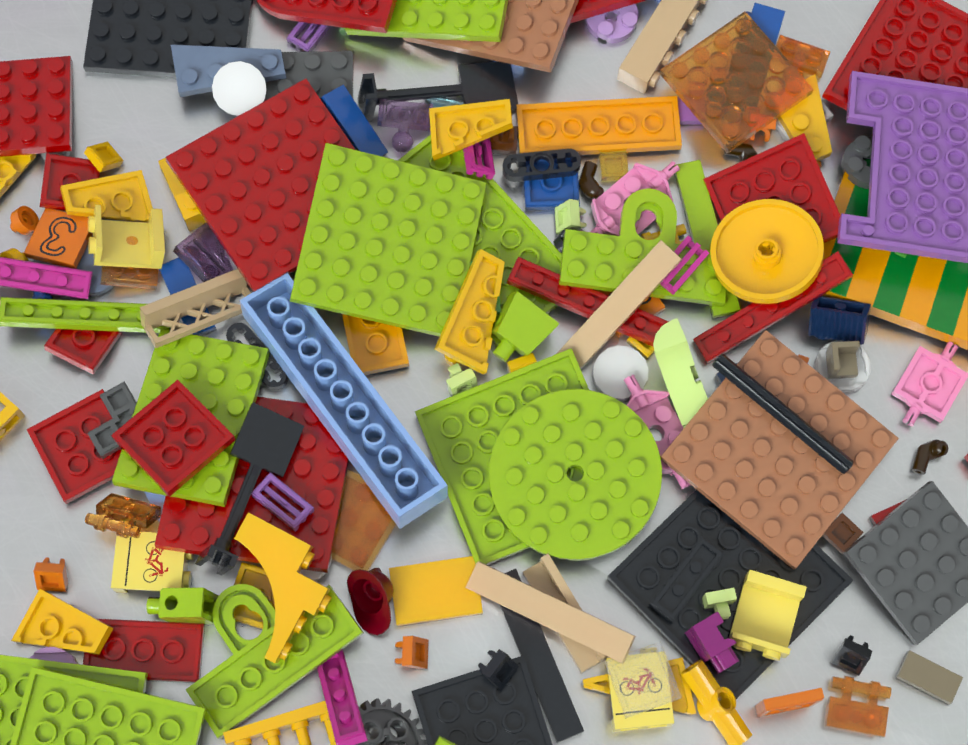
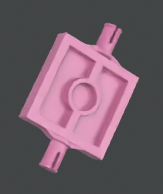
(930, 384)

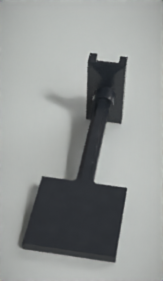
(478, 84)
(266, 444)

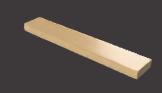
(622, 303)
(550, 612)

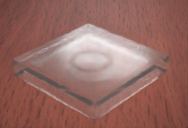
(643, 680)

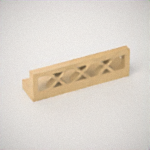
(188, 302)
(548, 579)

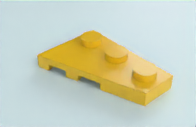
(120, 197)

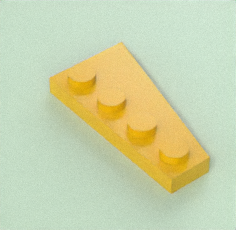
(471, 320)

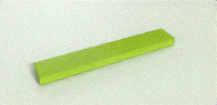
(701, 220)
(72, 315)

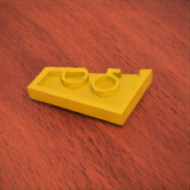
(809, 119)
(467, 124)
(61, 625)

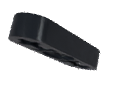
(561, 171)
(250, 337)

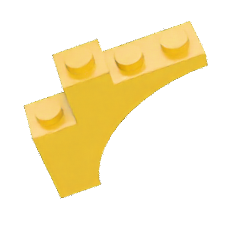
(293, 592)

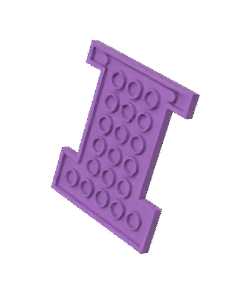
(915, 167)

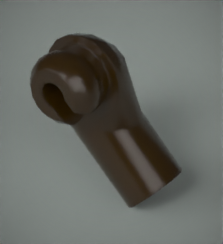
(743, 151)
(587, 182)
(928, 452)

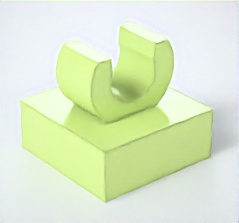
(568, 216)
(460, 380)
(720, 601)

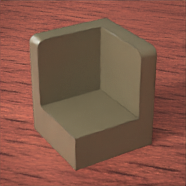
(842, 359)

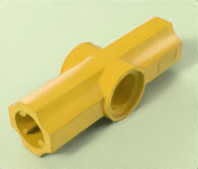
(716, 703)

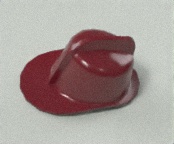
(370, 599)

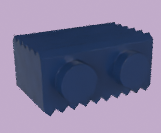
(839, 319)

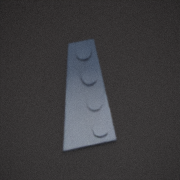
(199, 64)

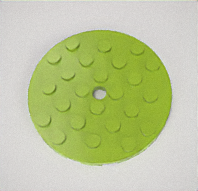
(581, 516)

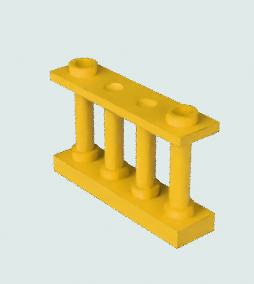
(271, 727)

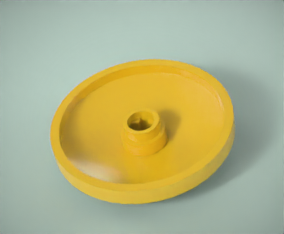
(767, 251)

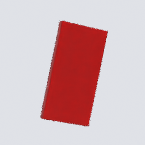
(159, 648)

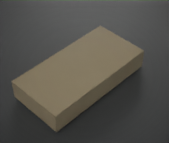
(929, 677)

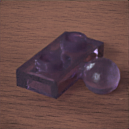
(404, 116)

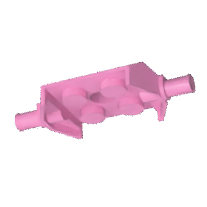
(608, 206)
(659, 414)

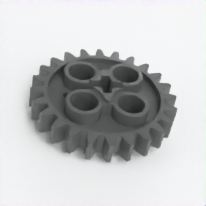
(379, 718)

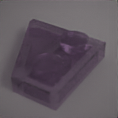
(204, 254)

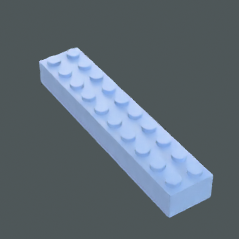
(345, 402)

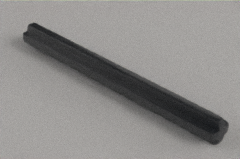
(783, 413)

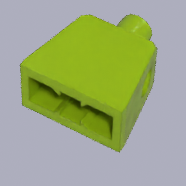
(520, 327)
(183, 605)

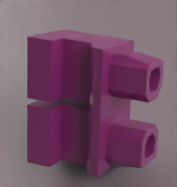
(711, 644)

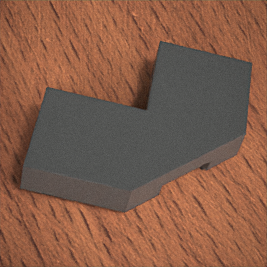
(121, 407)

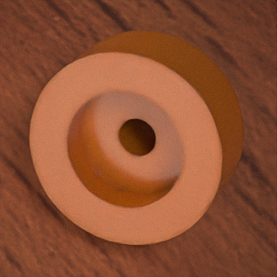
(23, 220)

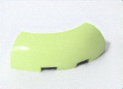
(679, 371)

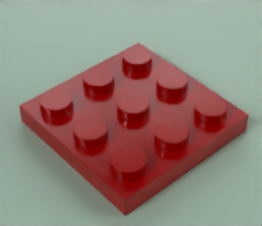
(173, 437)
(69, 450)

